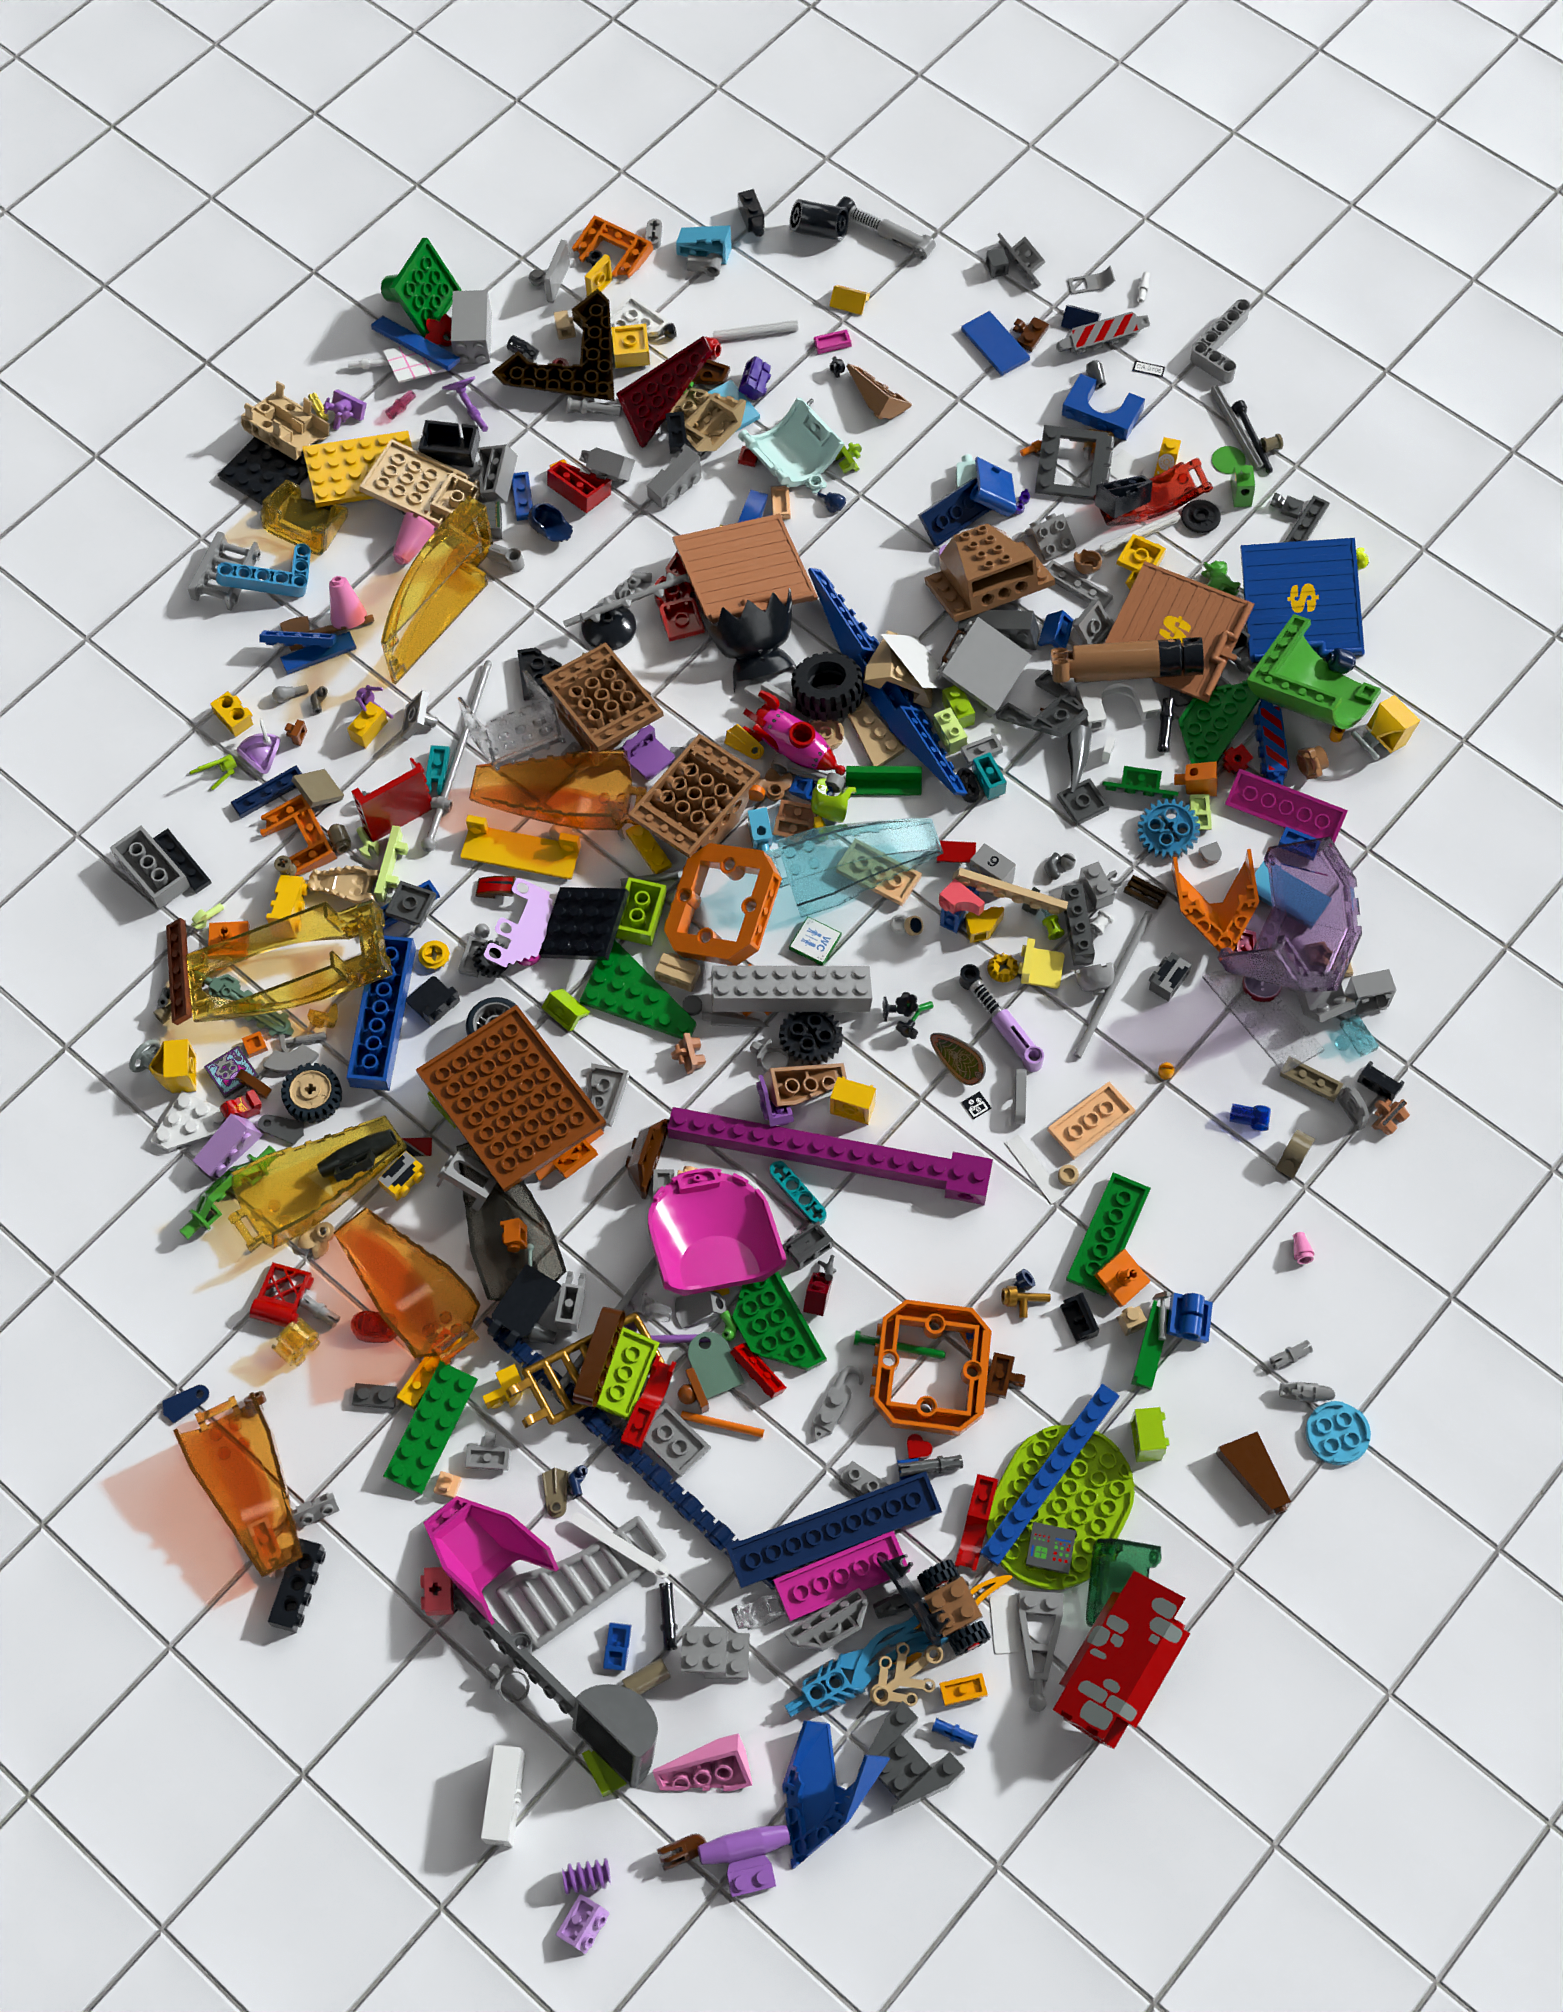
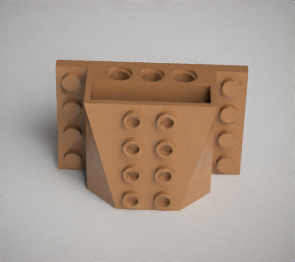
(985, 571)
(600, 699)
(697, 797)

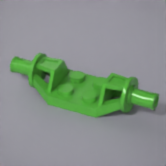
(214, 1193)

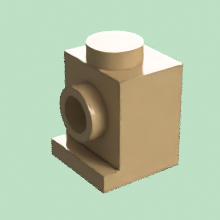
(564, 325)
(1132, 1320)

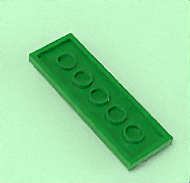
(1108, 1230)
(430, 1428)

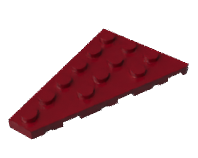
(659, 390)

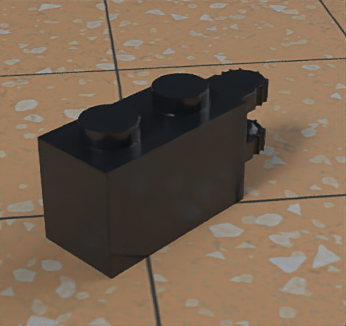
(751, 212)

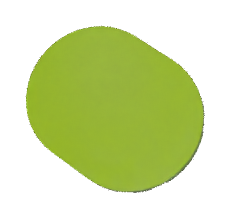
(1089, 1498)

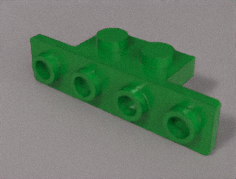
(1141, 780)

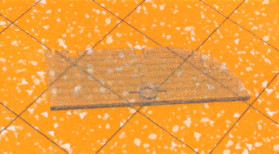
(1269, 1024)

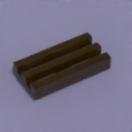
(1146, 889)

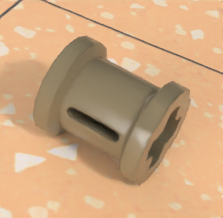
(1272, 443)
(283, 867)

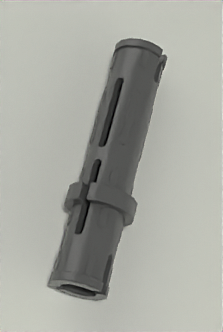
(932, 1465)

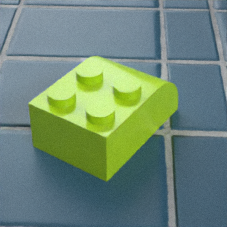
(642, 911)

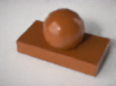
(693, 1391)

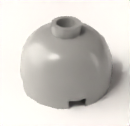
(1095, 977)

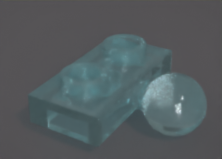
(1358, 1035)

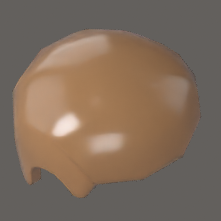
(1087, 562)

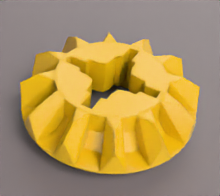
(427, 950)
(1006, 974)

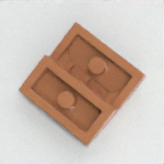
(793, 818)

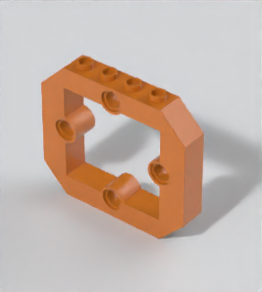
(733, 863)
(949, 1319)

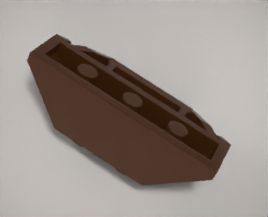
(645, 1155)

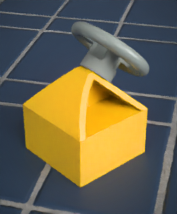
(1390, 725)
(170, 1063)

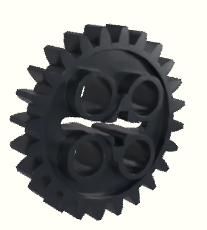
(810, 1036)

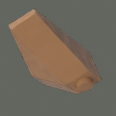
(877, 396)
(800, 1083)

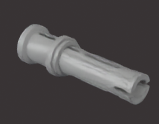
(585, 407)

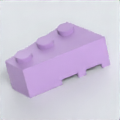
(227, 1145)

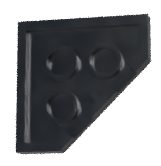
(537, 666)

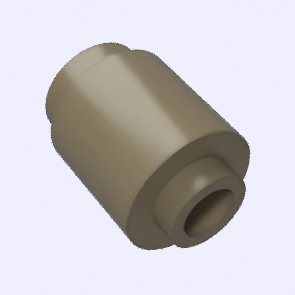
(339, 838)

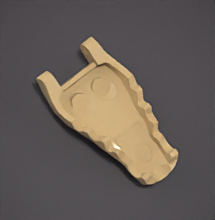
(347, 883)

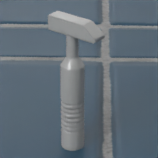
(301, 1039)
(1162, 1314)

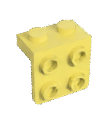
(1041, 966)

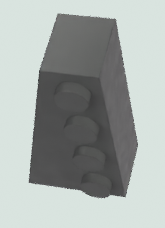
(1016, 625)

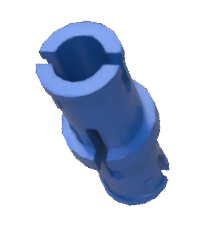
(954, 1733)

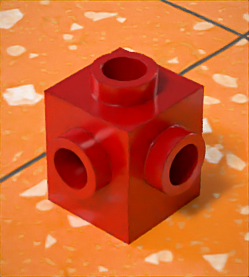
(1239, 753)

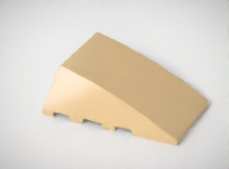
(709, 418)

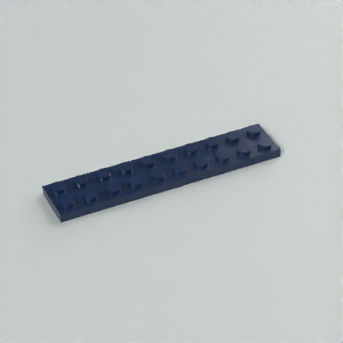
(833, 1530)

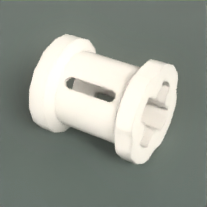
(1101, 922)

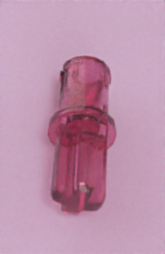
(400, 404)

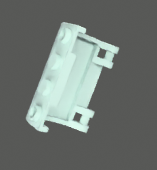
(795, 446)

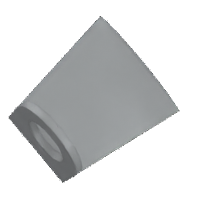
(696, 1307)

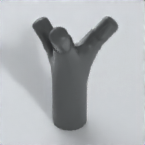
(829, 1270)

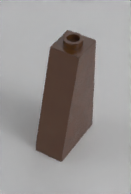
(1255, 1471)

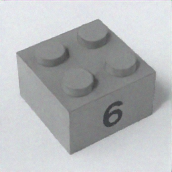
(992, 864)

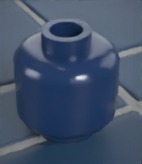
(1341, 660)

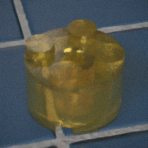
(296, 1342)

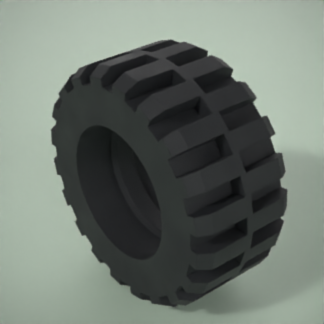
(831, 703)

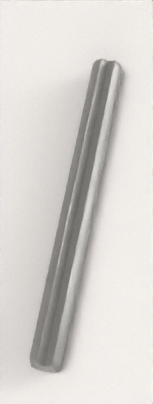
(1236, 427)

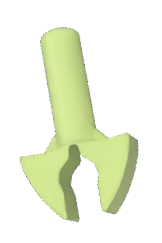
(367, 844)
(201, 917)

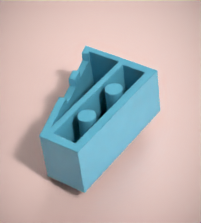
(705, 240)

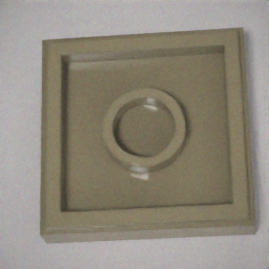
(317, 787)

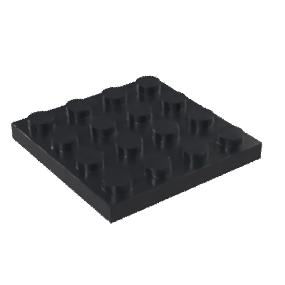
(262, 469)
(584, 923)

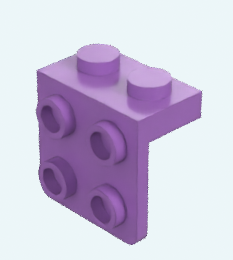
(647, 753)
(775, 1115)

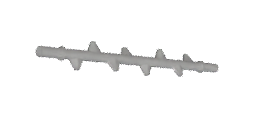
(609, 604)

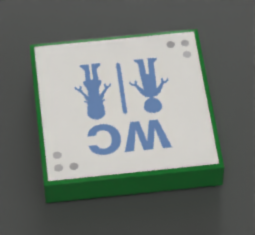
(815, 941)

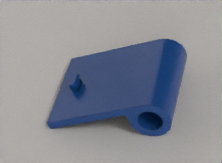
(994, 488)

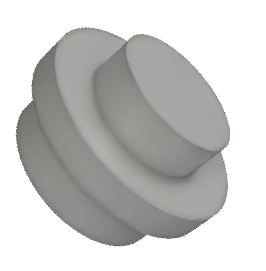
(537, 277)

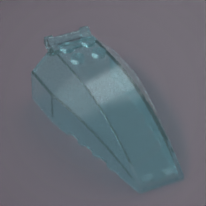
(843, 860)

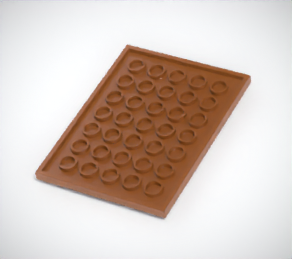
(510, 1098)

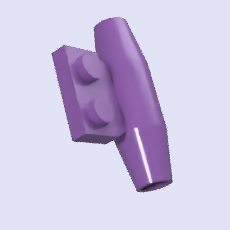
(745, 1852)

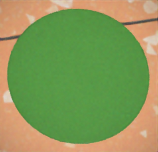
(1226, 458)

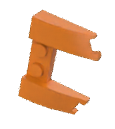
(636, 247)
(299, 811)

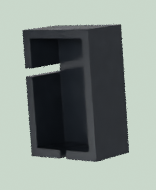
(444, 442)

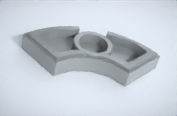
(286, 1061)

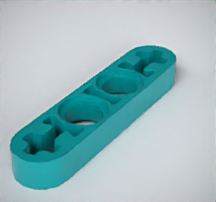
(800, 1191)

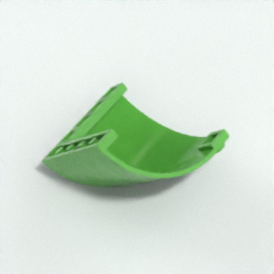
(1302, 682)

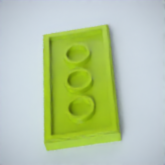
(627, 1373)

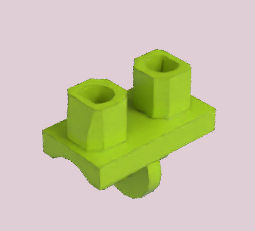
(849, 463)

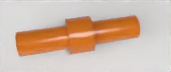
(1034, 447)

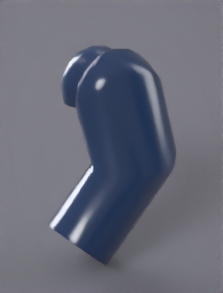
(576, 1479)

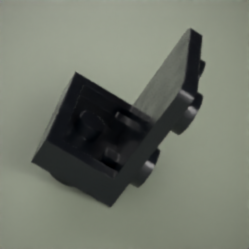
(433, 1000)

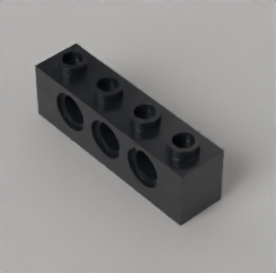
(286, 1594)

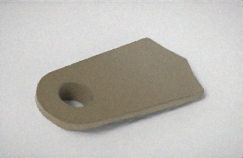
(555, 1490)

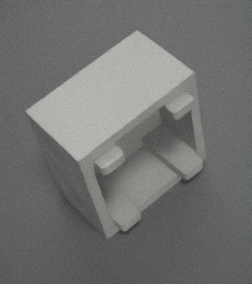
(1371, 991)

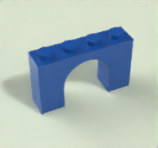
(1119, 422)

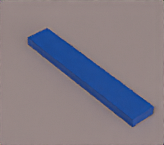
(415, 343)

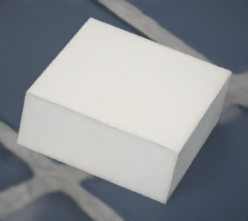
(1108, 749)

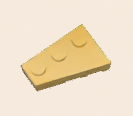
(289, 897)

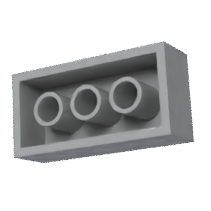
(150, 867)

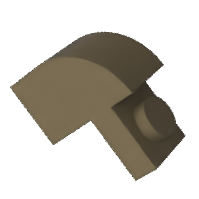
(1295, 1153)

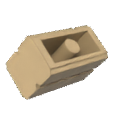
(677, 971)

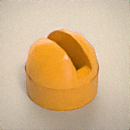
(1166, 1073)

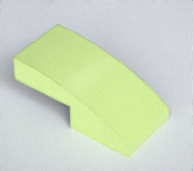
(1201, 805)

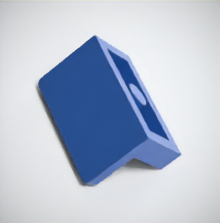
(1056, 629)

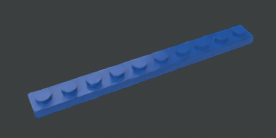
(1049, 1475)

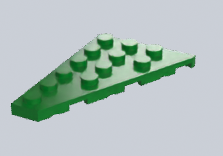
(631, 993)

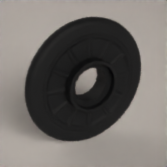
(1198, 525)

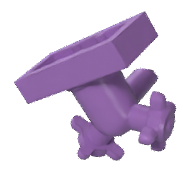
(344, 407)

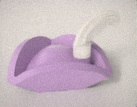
(259, 749)

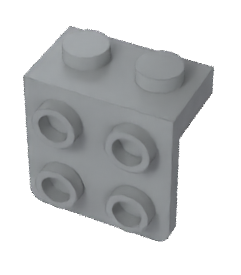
(1052, 536)

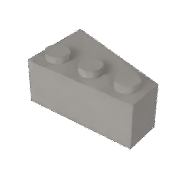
(497, 470)

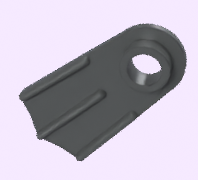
(282, 1128)

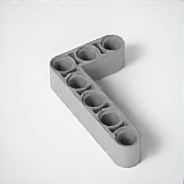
(1204, 350)

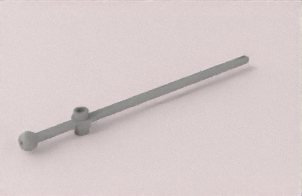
(442, 803)

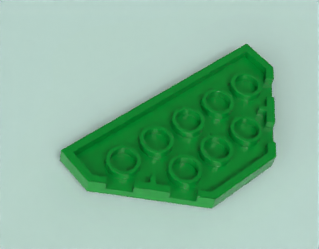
(1213, 725)
(775, 1325)

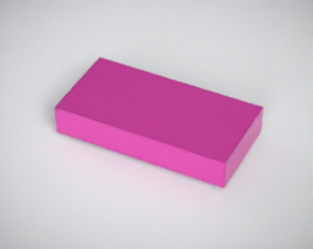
(832, 341)

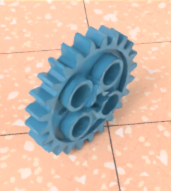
(1183, 819)

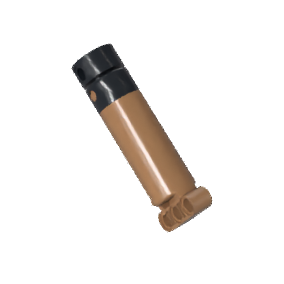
(1128, 660)

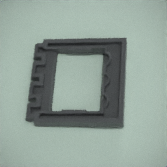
(1049, 457)

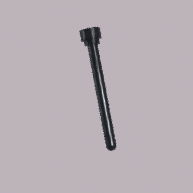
(1240, 409)

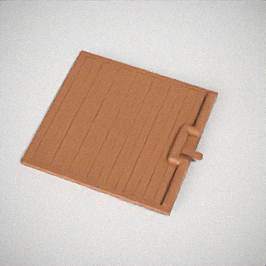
(743, 564)

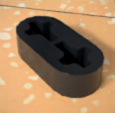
(972, 784)

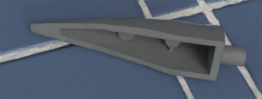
(1078, 749)

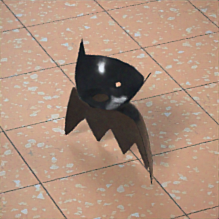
(752, 634)

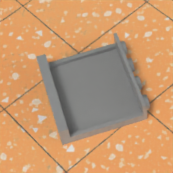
(984, 664)

